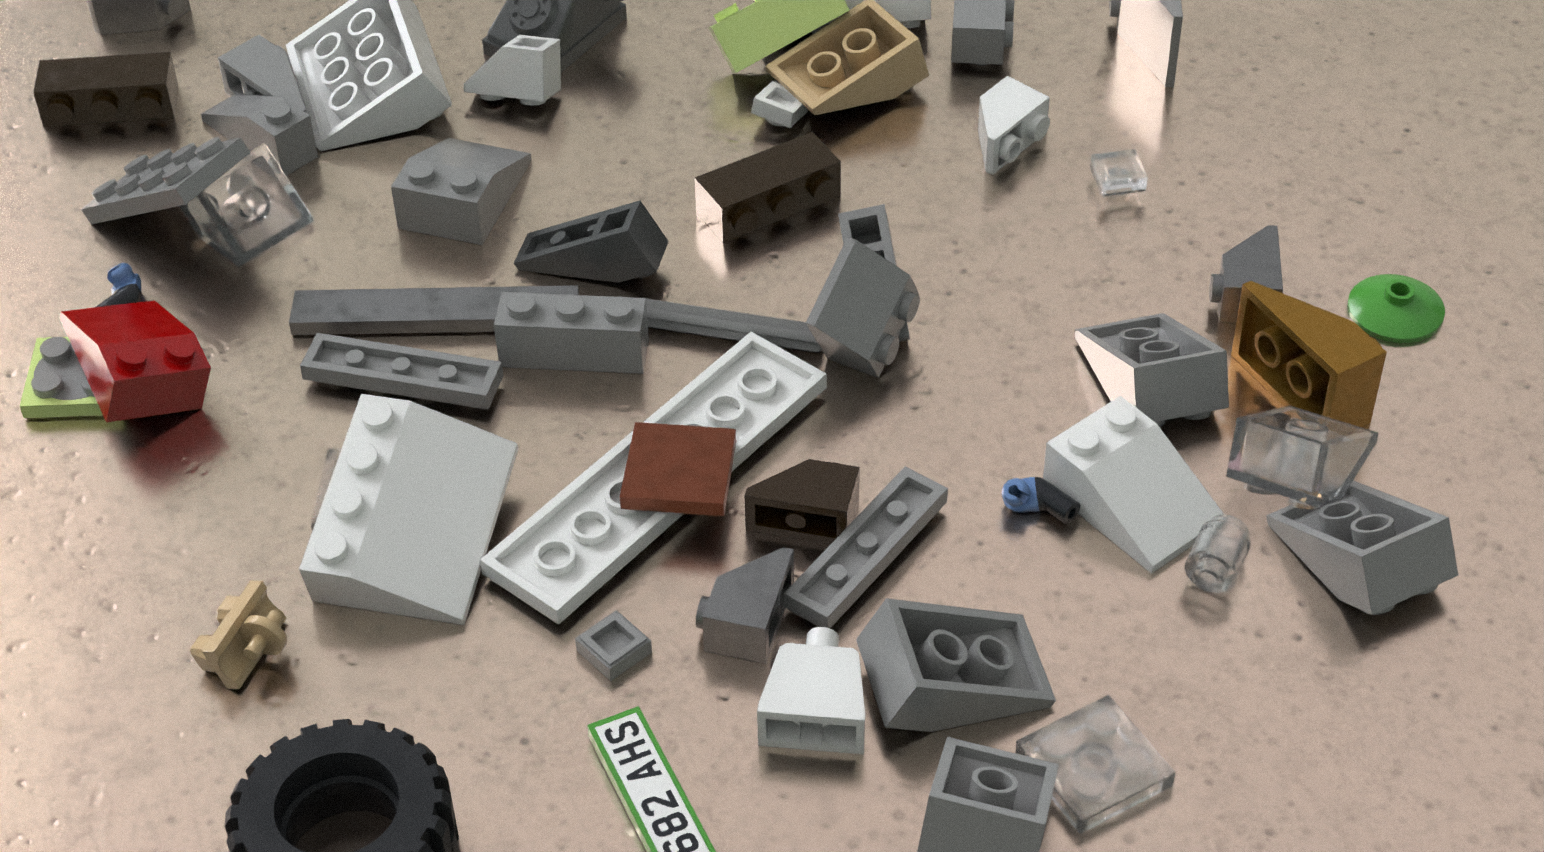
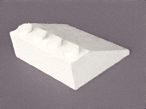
(367, 73)
(407, 512)

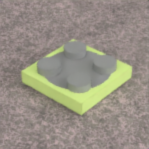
(56, 383)

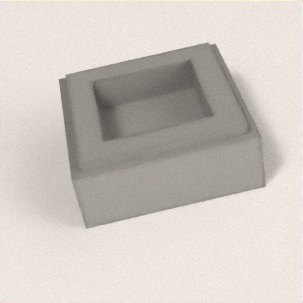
(613, 645)

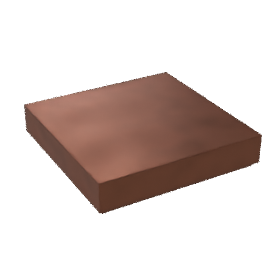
(678, 469)

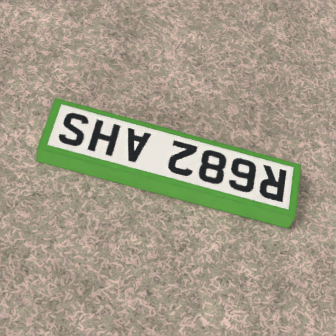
(647, 784)

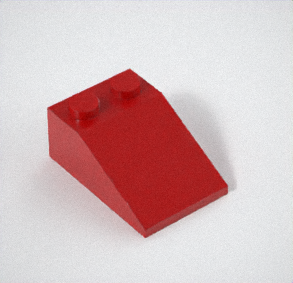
(138, 359)

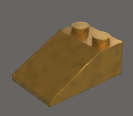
(1307, 355)

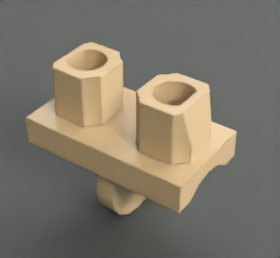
(246, 631)

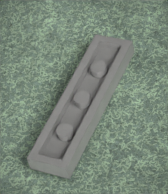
(402, 370)
(865, 548)

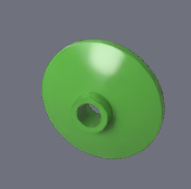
(1396, 308)

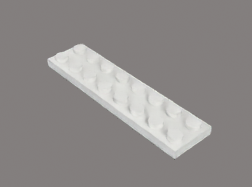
(585, 535)

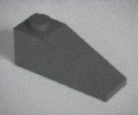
(600, 246)

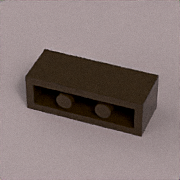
(106, 89)
(767, 187)

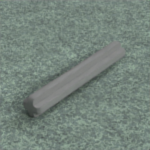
(729, 324)

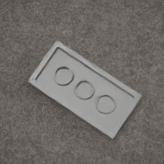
(164, 180)

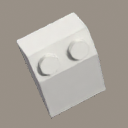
(1130, 483)

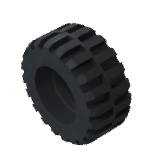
(338, 773)

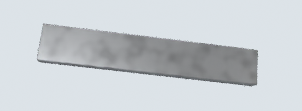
(403, 309)

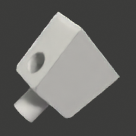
(814, 697)

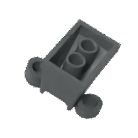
(574, 22)

